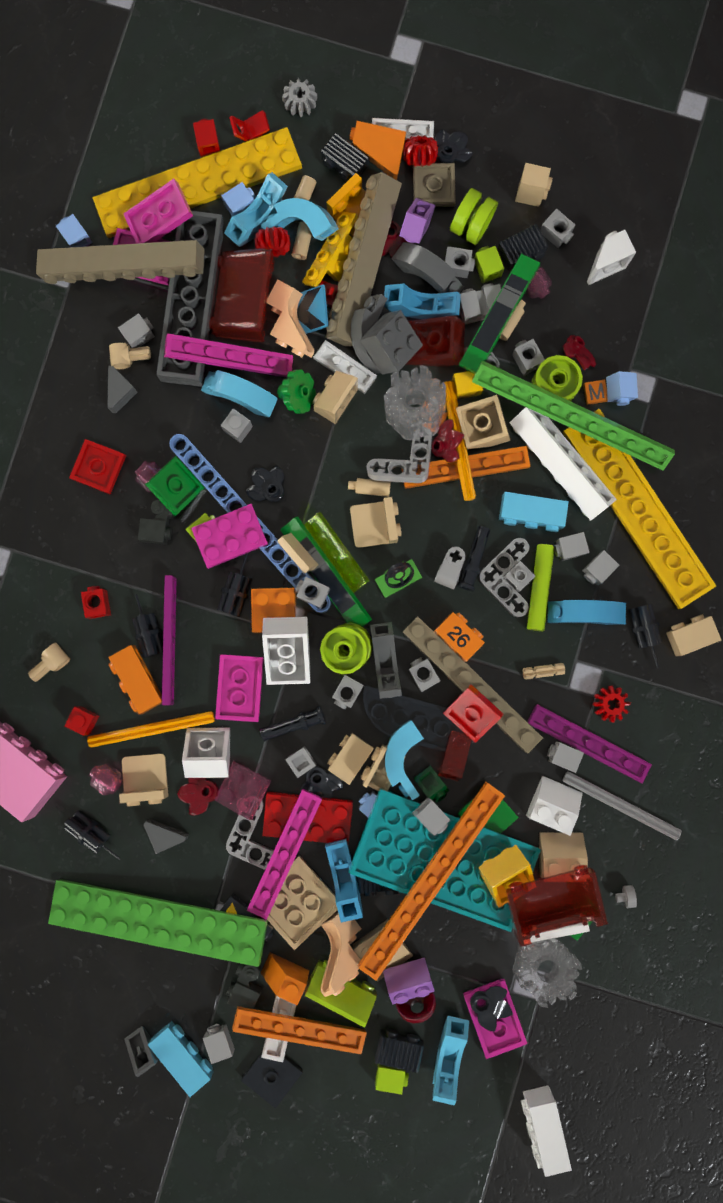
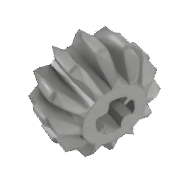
(296, 104)

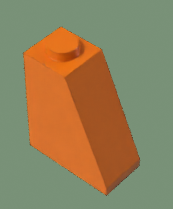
(381, 145)
(285, 978)

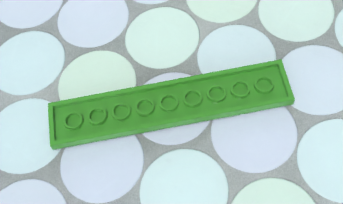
(158, 922)

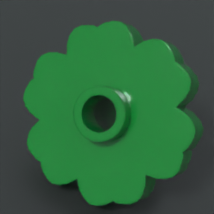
(297, 391)

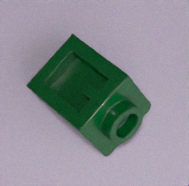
(432, 785)

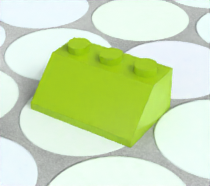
(353, 1002)

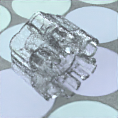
(417, 389)
(555, 983)

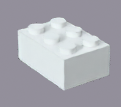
(286, 650)
(545, 1131)

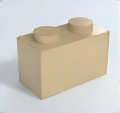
(534, 185)
(693, 635)
(350, 758)

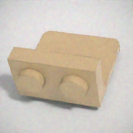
(375, 523)
(376, 774)
(144, 779)

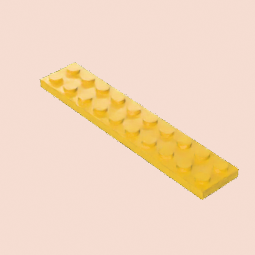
(205, 177)
(645, 519)

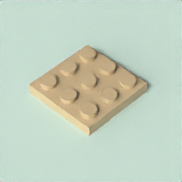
(301, 904)

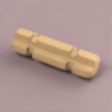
(543, 671)

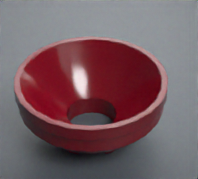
(407, 1014)

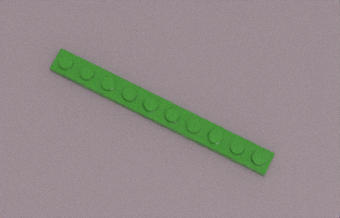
(573, 415)

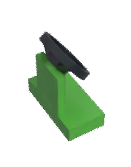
(398, 577)

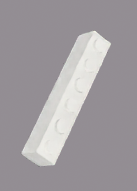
(563, 462)

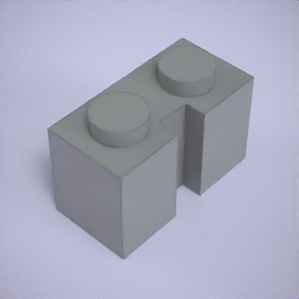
(476, 304)

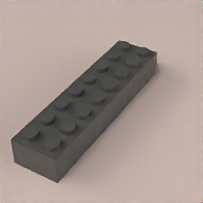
(192, 298)

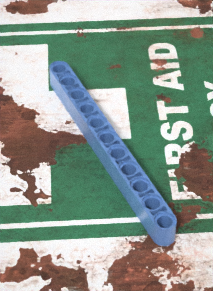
(232, 498)

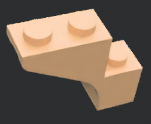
(288, 328)
(342, 958)

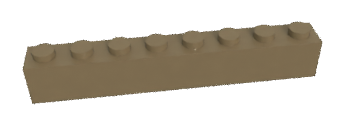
(364, 255)
(120, 261)
(463, 676)

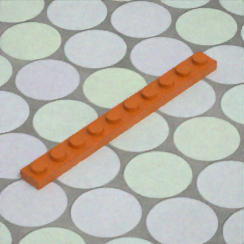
(430, 881)

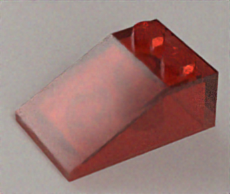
(441, 341)

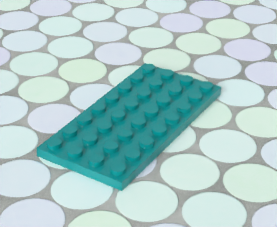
(399, 848)

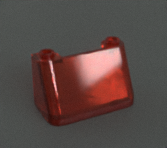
(242, 294)
(555, 903)

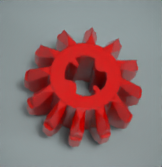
(420, 151)
(274, 239)
(615, 712)

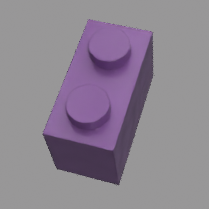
(417, 221)
(408, 981)

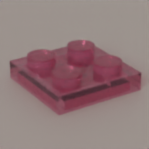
(242, 790)

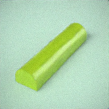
(540, 587)

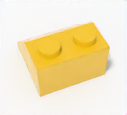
(503, 870)

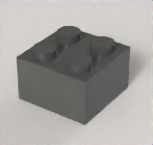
(391, 342)

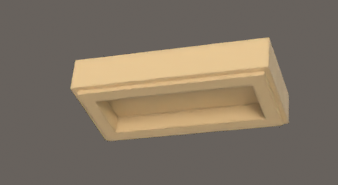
(297, 553)

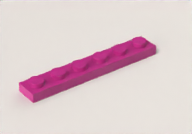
(227, 355)
(284, 854)

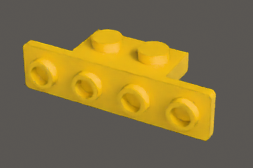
(333, 252)

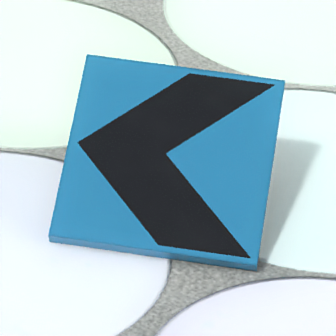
(313, 309)

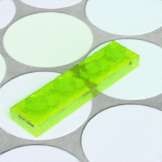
(336, 552)

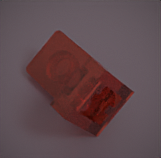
(455, 756)

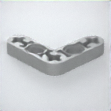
(409, 466)
(499, 581)
(247, 844)

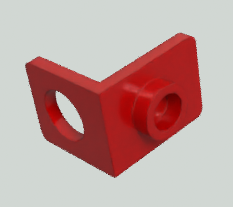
(250, 128)

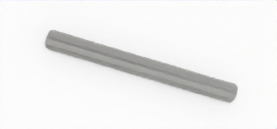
(622, 806)

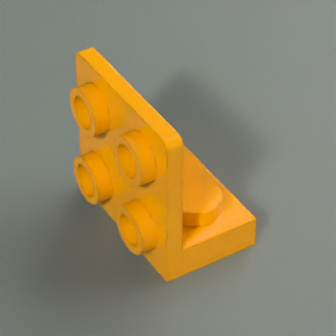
(347, 199)

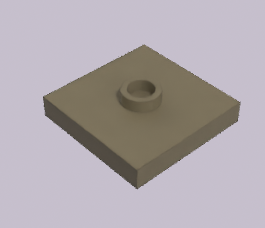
(435, 184)

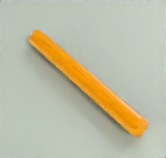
(463, 462)
(150, 729)

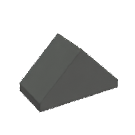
(119, 390)
(163, 836)
(139, 1051)

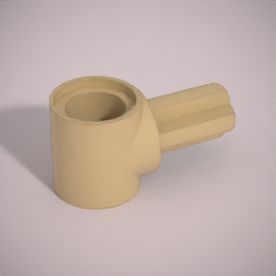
(122, 355)
(52, 659)

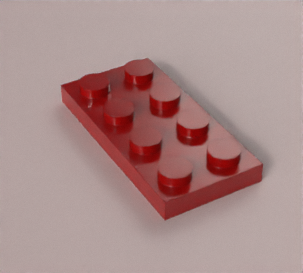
(329, 824)

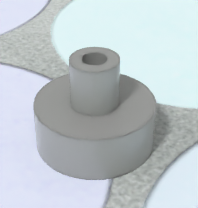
(627, 896)

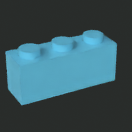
(533, 511)
(181, 1058)

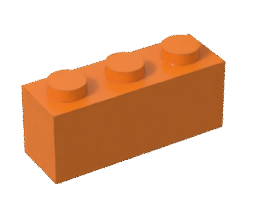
(135, 679)

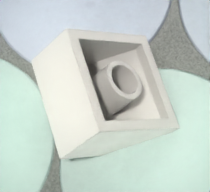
(612, 256)
(206, 753)
(555, 805)

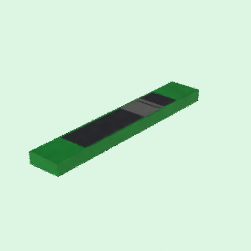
(500, 313)
(326, 574)

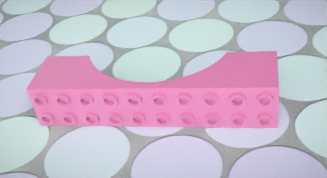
(25, 775)

